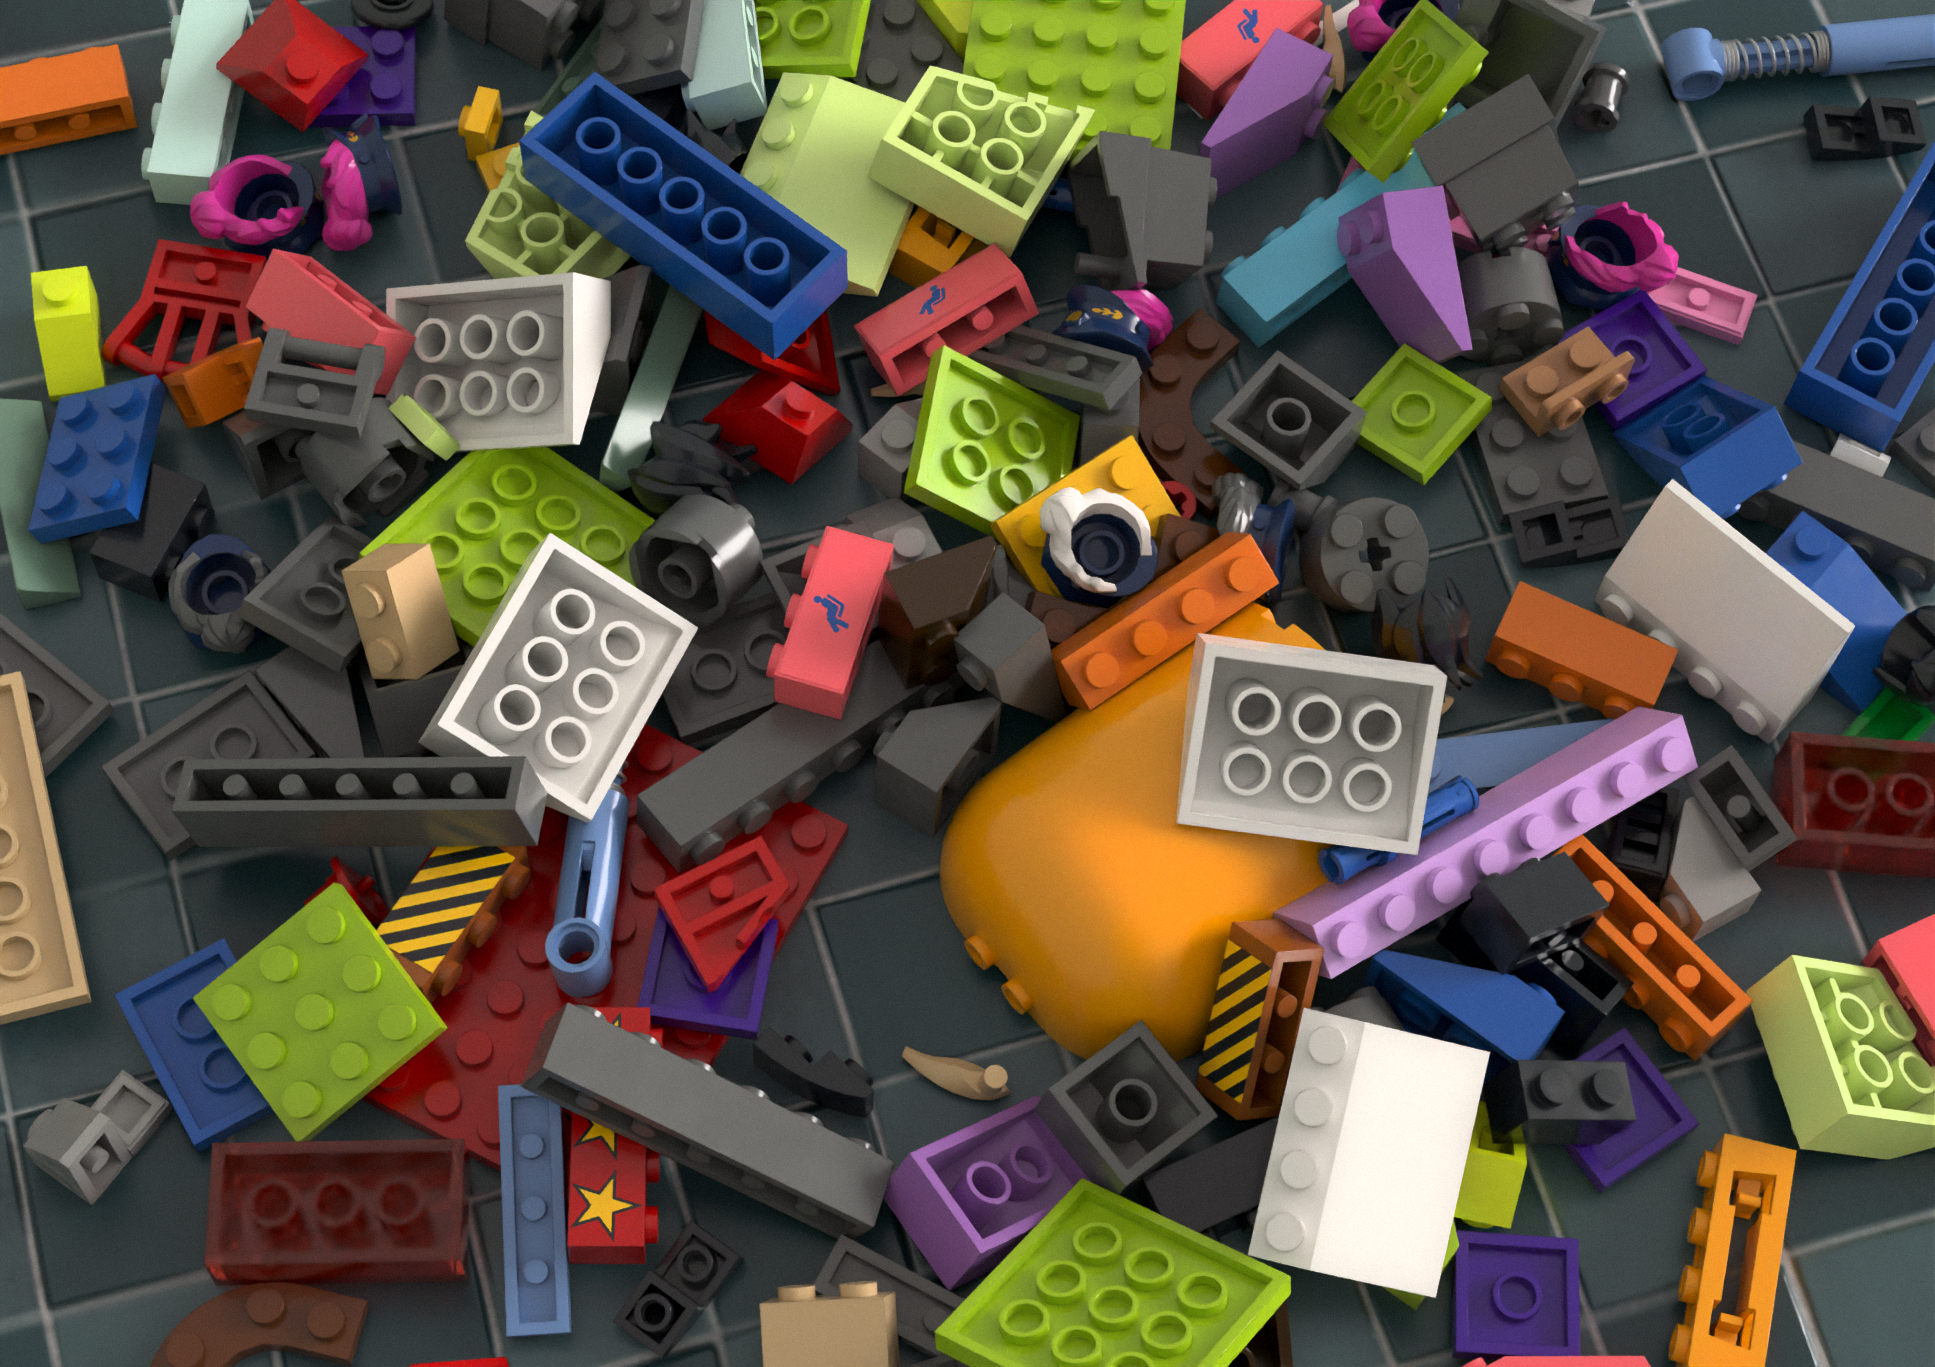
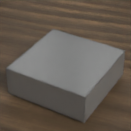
(133, 1110)

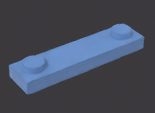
(1502, 755)
(534, 1214)

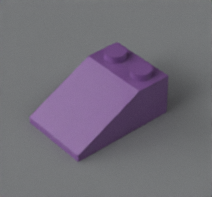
(1269, 111)
(1408, 269)
(981, 1191)

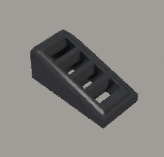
(1641, 869)

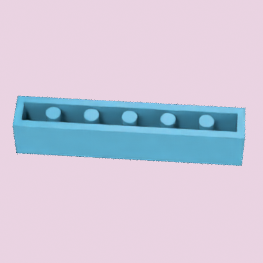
(1304, 262)

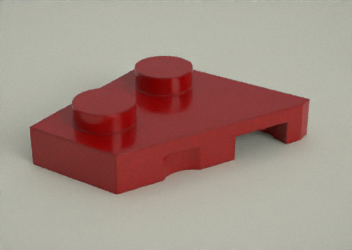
(723, 907)

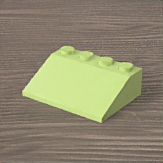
(817, 162)

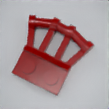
(190, 284)

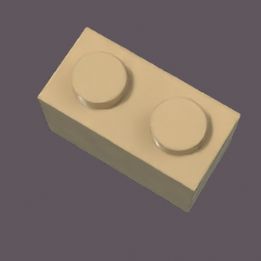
(400, 611)
(830, 1330)

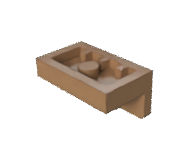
(1566, 381)

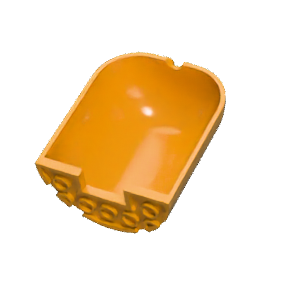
(1090, 888)

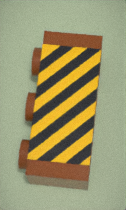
(452, 910)
(1257, 1016)

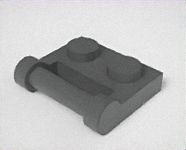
(310, 396)

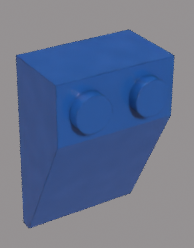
(1712, 444)
(1849, 586)
(1467, 1006)

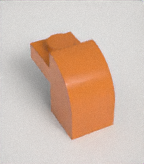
(215, 383)

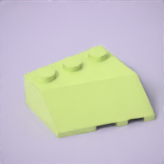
(977, 154)
(533, 235)
(1845, 1059)

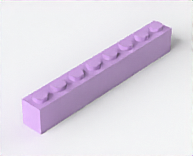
(1512, 824)

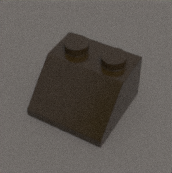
(928, 606)

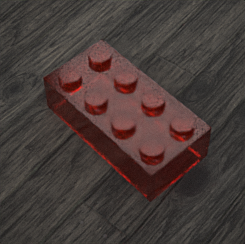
(1857, 804)
(338, 1212)

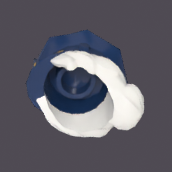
(1096, 546)

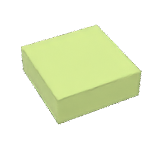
(424, 426)

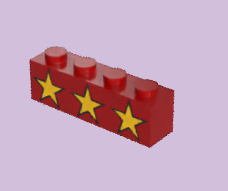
(611, 1179)

